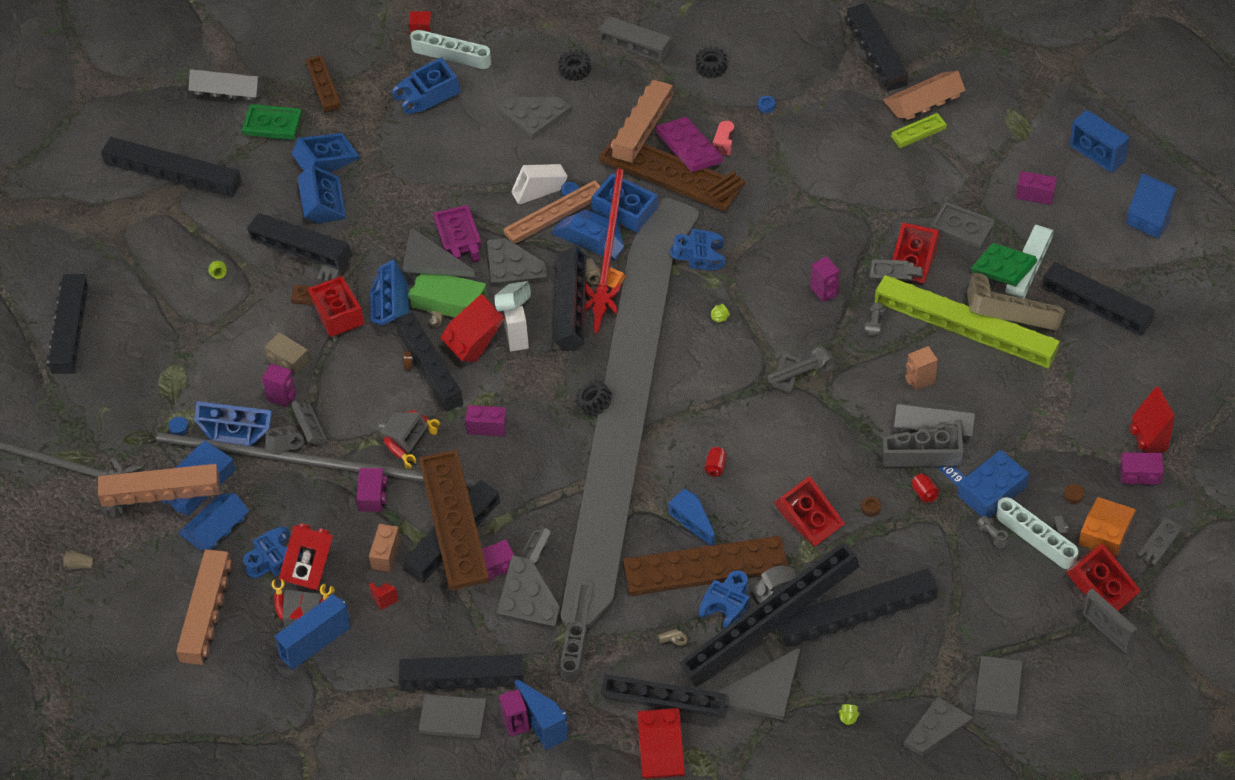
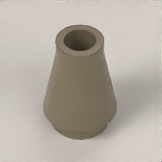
(593, 272)
(76, 560)

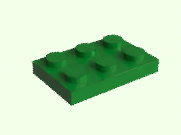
(272, 121)
(1004, 264)

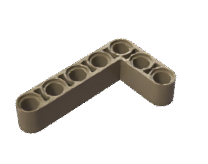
(1011, 308)

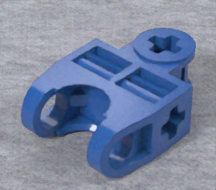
(699, 249)
(268, 554)
(727, 598)

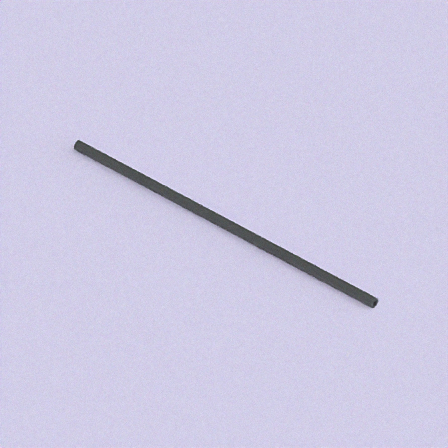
(295, 457)

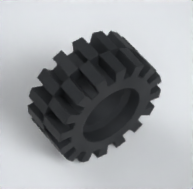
(711, 55)
(574, 72)
(601, 398)

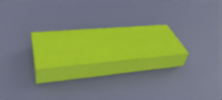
(918, 130)

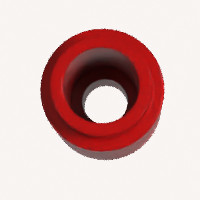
(715, 462)
(925, 488)

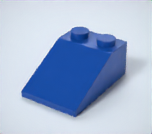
(324, 152)
(1151, 206)
(544, 716)

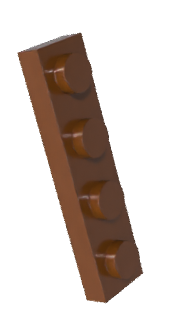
(323, 83)

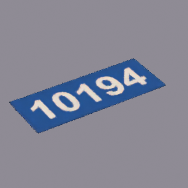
(952, 473)

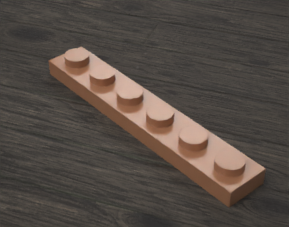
(551, 213)

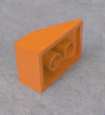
(1106, 524)

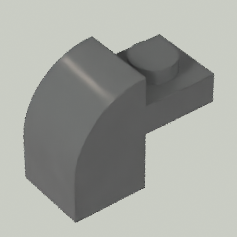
(772, 581)

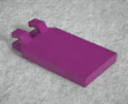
(458, 232)

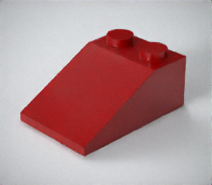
(917, 246)
(336, 306)
(473, 329)
(1153, 423)
(809, 511)
(1104, 575)
(660, 743)

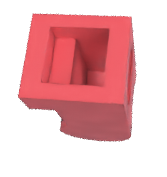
(724, 137)

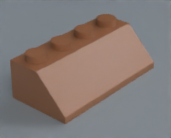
(926, 94)

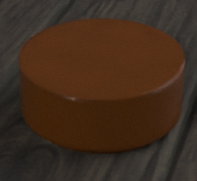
(407, 360)
(1073, 493)
(871, 506)

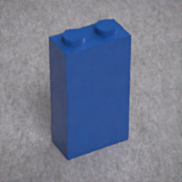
(203, 455)
(313, 631)

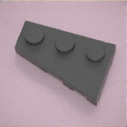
(936, 725)

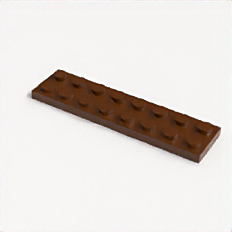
(670, 173)
(453, 520)
(702, 565)

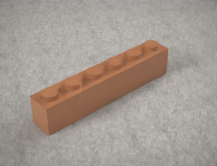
(641, 121)
(158, 485)
(204, 607)

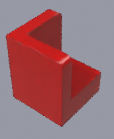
(420, 21)
(384, 595)

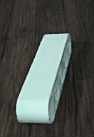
(450, 49)
(1037, 246)
(512, 296)
(1030, 527)

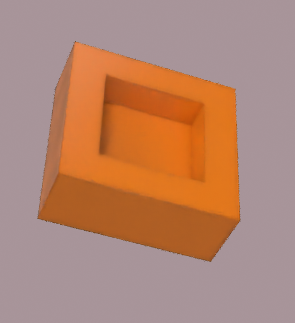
(614, 278)

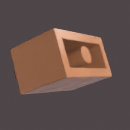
(921, 368)
(384, 548)

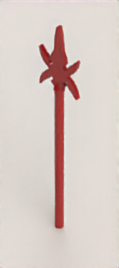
(602, 298)

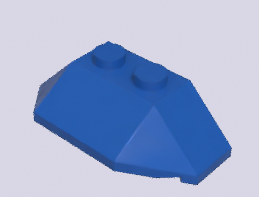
(589, 232)
(388, 294)
(232, 423)

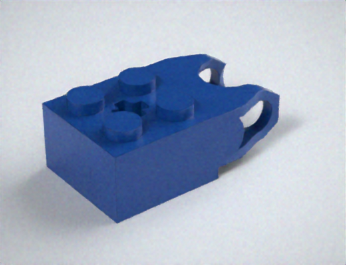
(427, 86)

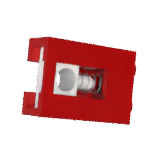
(306, 538)

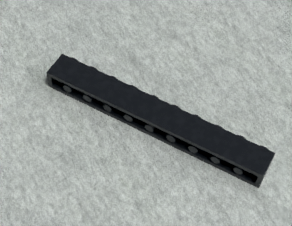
(769, 614)

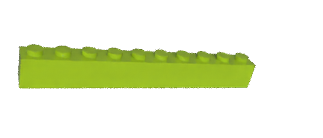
(962, 321)

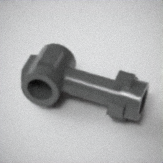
(873, 326)
(1001, 536)

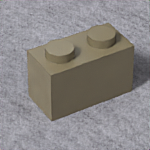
(286, 353)

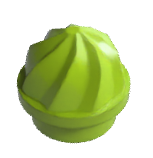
(217, 269)
(720, 313)
(848, 714)

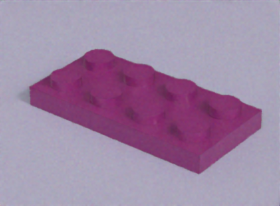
(689, 144)

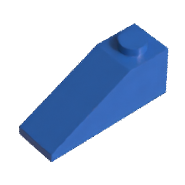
(689, 512)

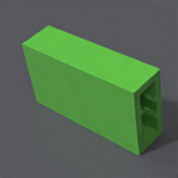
(444, 293)

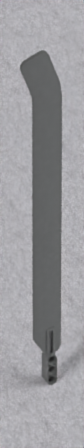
(619, 429)

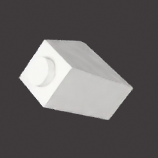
(538, 181)
(516, 329)

